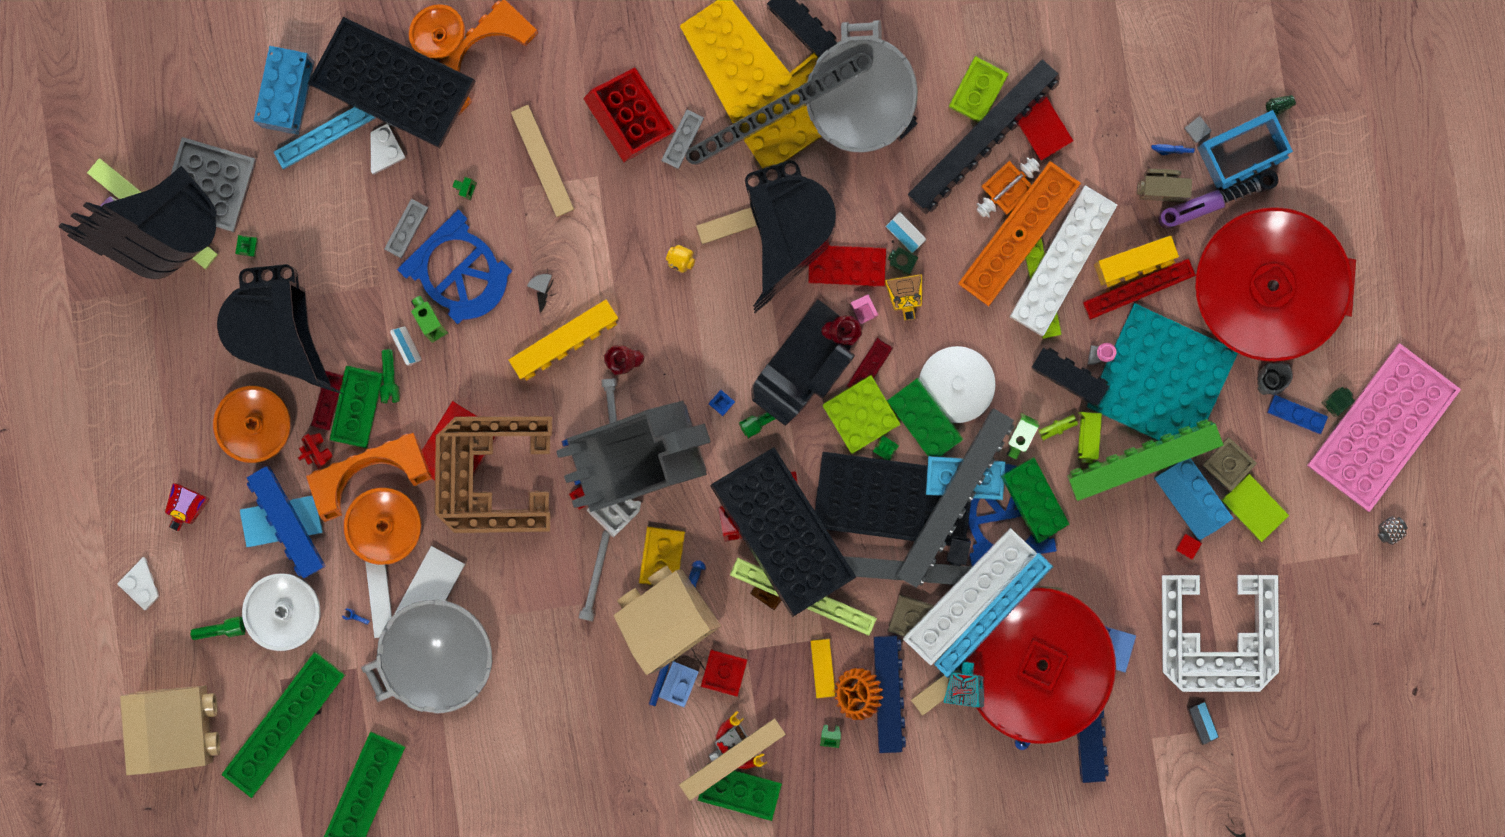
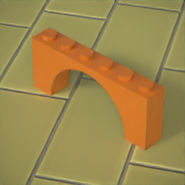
(501, 21)
(330, 482)

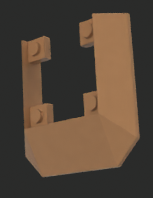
(454, 495)

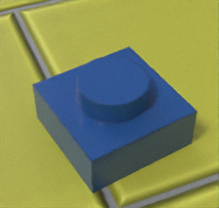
(721, 403)

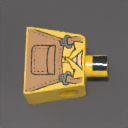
(905, 294)

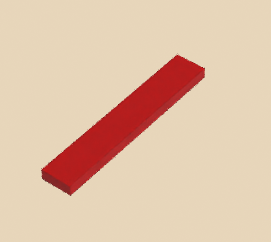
(1139, 289)

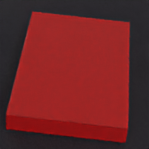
(1044, 130)

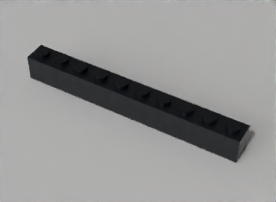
(811, 33)
(984, 137)

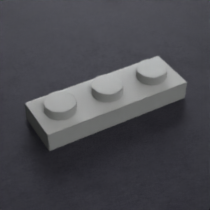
(682, 139)
(406, 228)

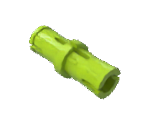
(1058, 427)

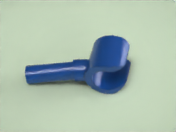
(356, 617)

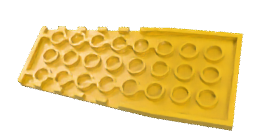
(748, 78)

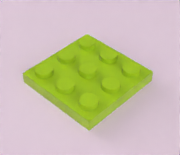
(861, 414)

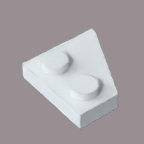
(384, 149)
(140, 585)

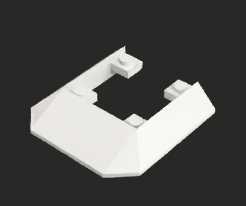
(1238, 671)

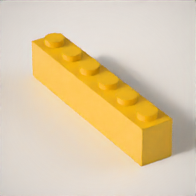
(563, 340)

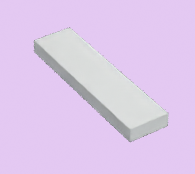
(379, 596)

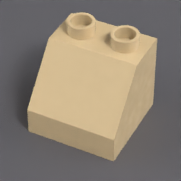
(664, 619)
(168, 729)

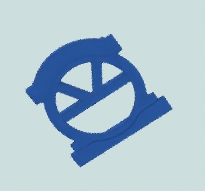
(465, 309)
(983, 544)

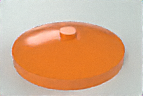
(252, 424)
(382, 526)

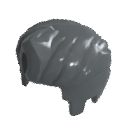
(1274, 377)

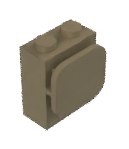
(1164, 186)

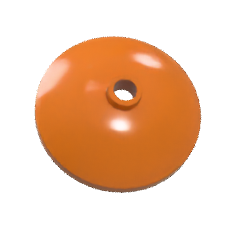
(432, 23)

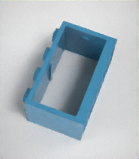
(283, 90)
(1277, 136)

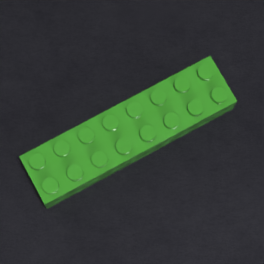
(1144, 460)

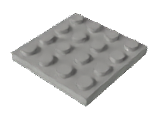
(220, 175)

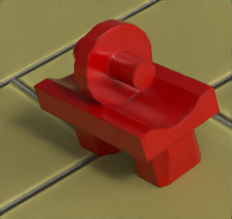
(310, 443)

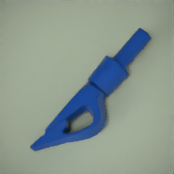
(1165, 149)

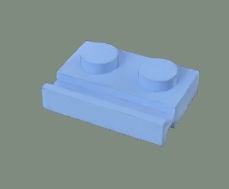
(678, 684)

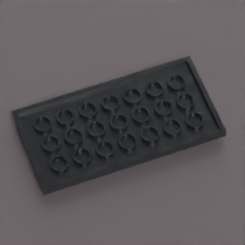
(391, 82)
(877, 497)
(783, 531)

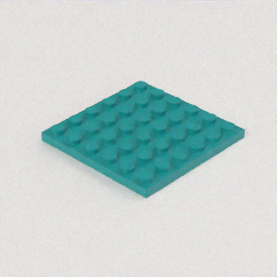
(1163, 375)

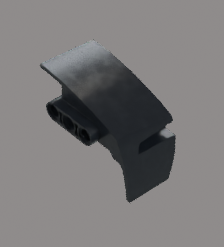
(801, 367)

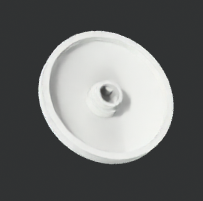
(959, 382)
(281, 612)

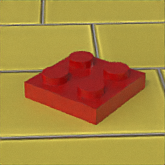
(724, 673)

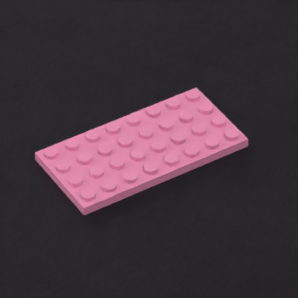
(1383, 427)

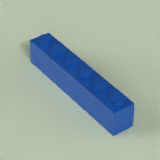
(286, 522)

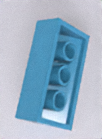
(1193, 498)

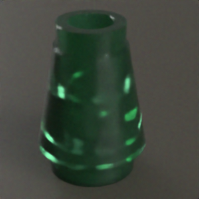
(1280, 104)

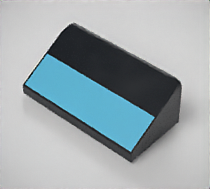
(1202, 723)

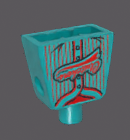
(965, 687)

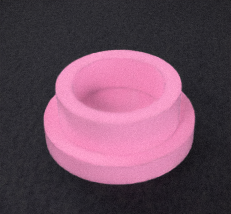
(1106, 352)

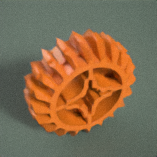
(852, 697)

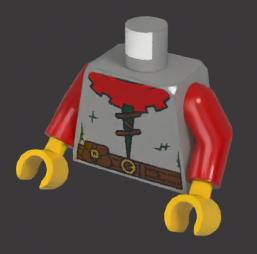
(728, 736)

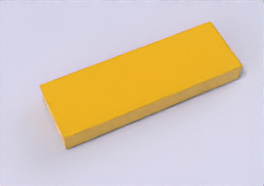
(822, 668)

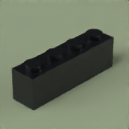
(1071, 377)

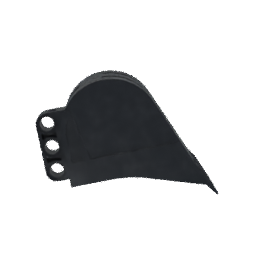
(793, 222)
(152, 229)
(270, 326)

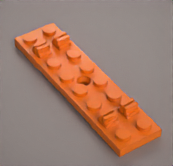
(1006, 250)

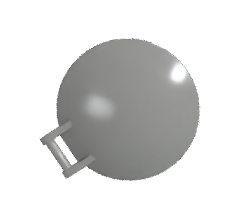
(872, 106)
(432, 657)

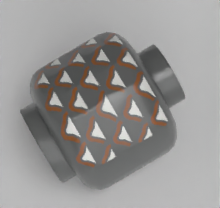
(1392, 530)

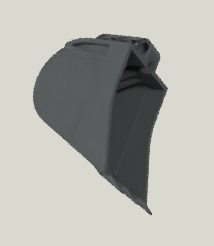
(636, 456)

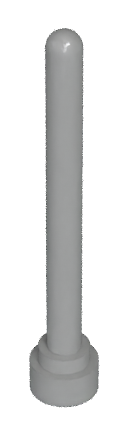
(609, 387)
(587, 612)

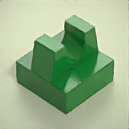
(466, 187)
(246, 246)
(885, 448)
(829, 738)

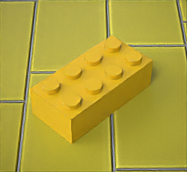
(1137, 260)

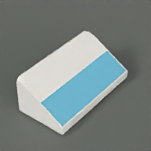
(905, 232)
(405, 346)

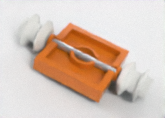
(1007, 187)

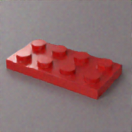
(849, 266)

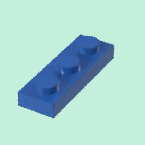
(1297, 414)

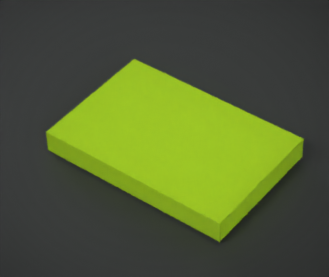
(978, 89)
(1255, 508)

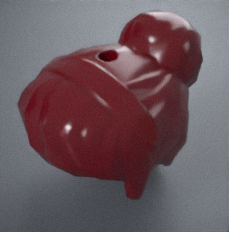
(848, 336)
(614, 362)

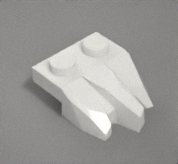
(616, 516)

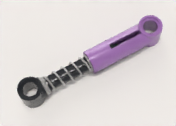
(1216, 200)

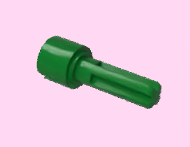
(389, 387)
(753, 424)
(231, 628)

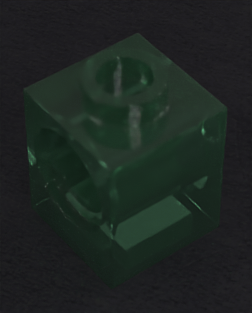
(911, 260)
(1338, 401)

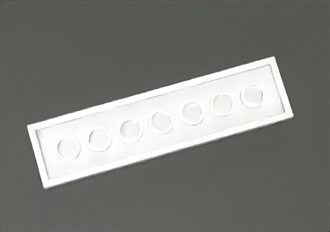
(1063, 260)
(969, 596)

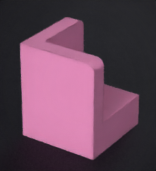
(864, 309)

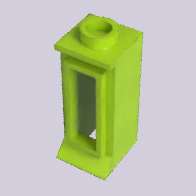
(1089, 436)

